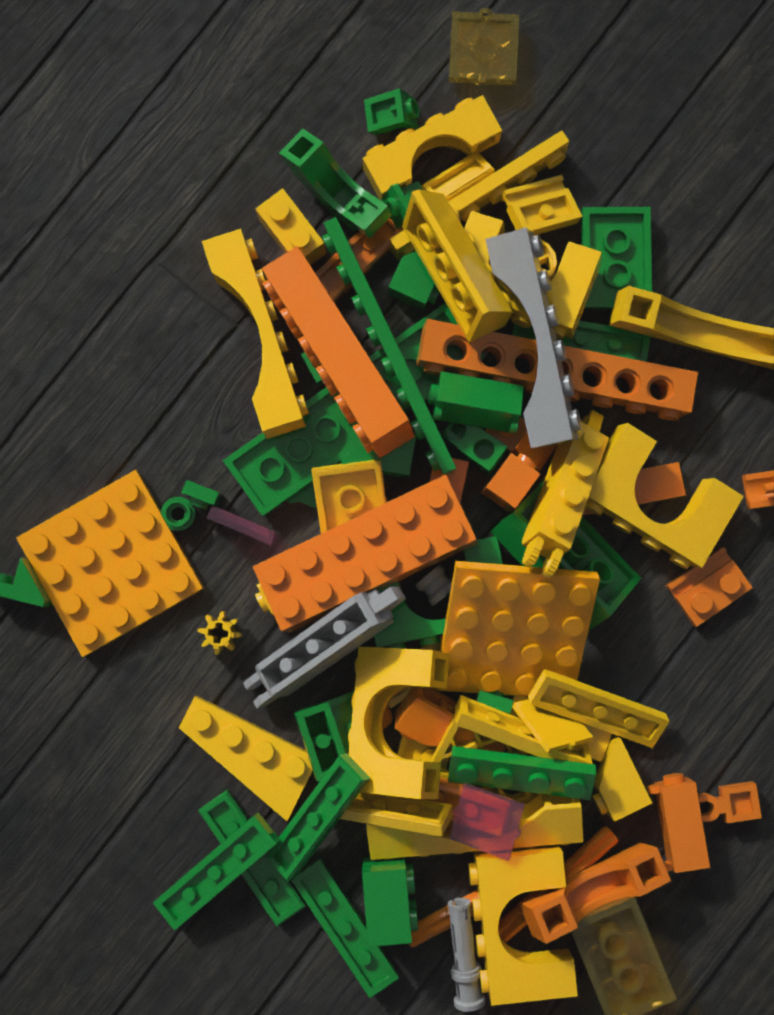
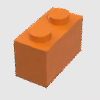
(511, 481)

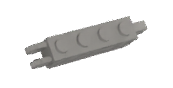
(324, 643)

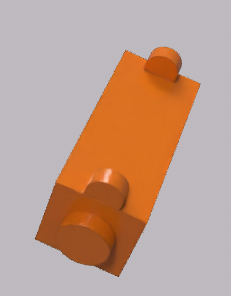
(680, 823)

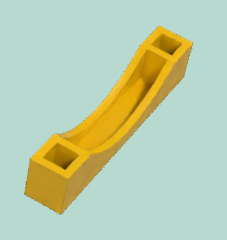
(673, 322)
(274, 397)
(543, 822)

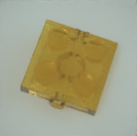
(483, 48)

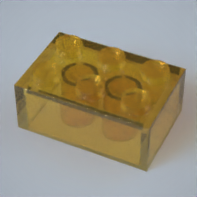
(622, 959)

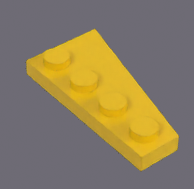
(255, 756)

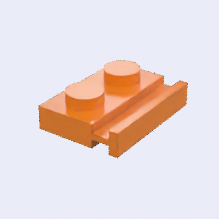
(710, 588)

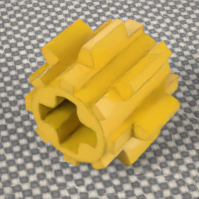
(227, 626)

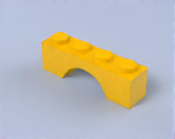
(466, 128)

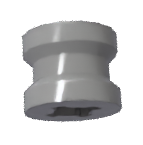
(435, 585)

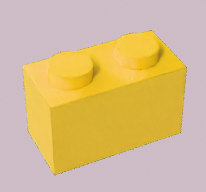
(290, 227)

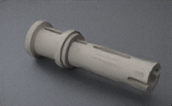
(465, 968)

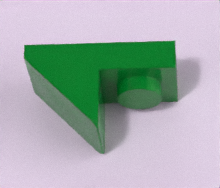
(25, 587)

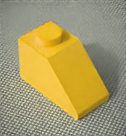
(618, 783)

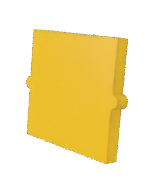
(551, 729)

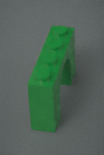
(411, 627)

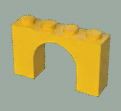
(568, 288)
(686, 538)
(378, 678)
(511, 973)

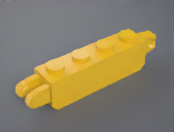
(564, 496)

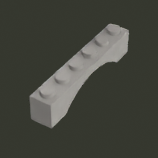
(549, 412)

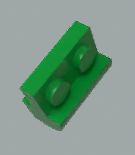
(325, 731)

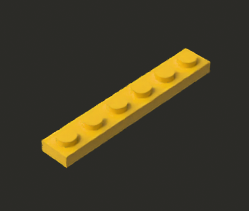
(520, 171)

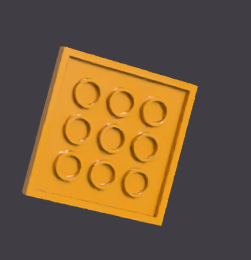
(110, 563)
(513, 624)

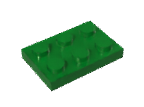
(625, 245)

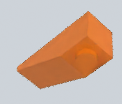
(426, 716)

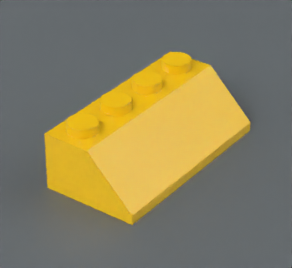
(455, 265)

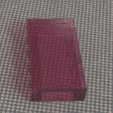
(242, 525)

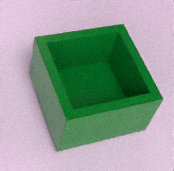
(387, 906)

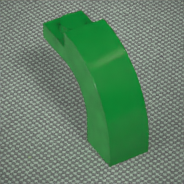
(332, 186)

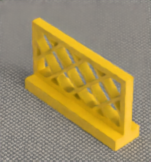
(499, 727)

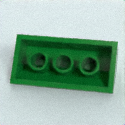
(587, 553)

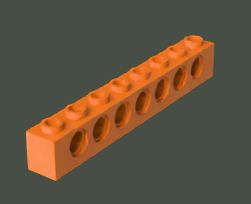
(675, 384)

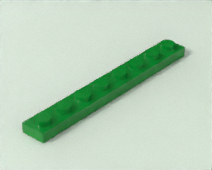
(381, 335)

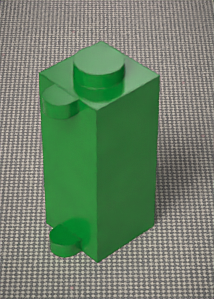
(476, 402)

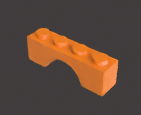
(621, 876)

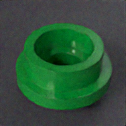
(168, 509)

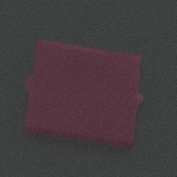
(487, 821)

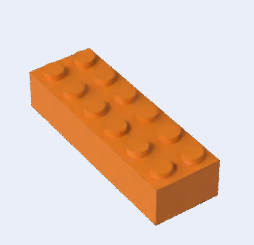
(335, 348)
(365, 554)

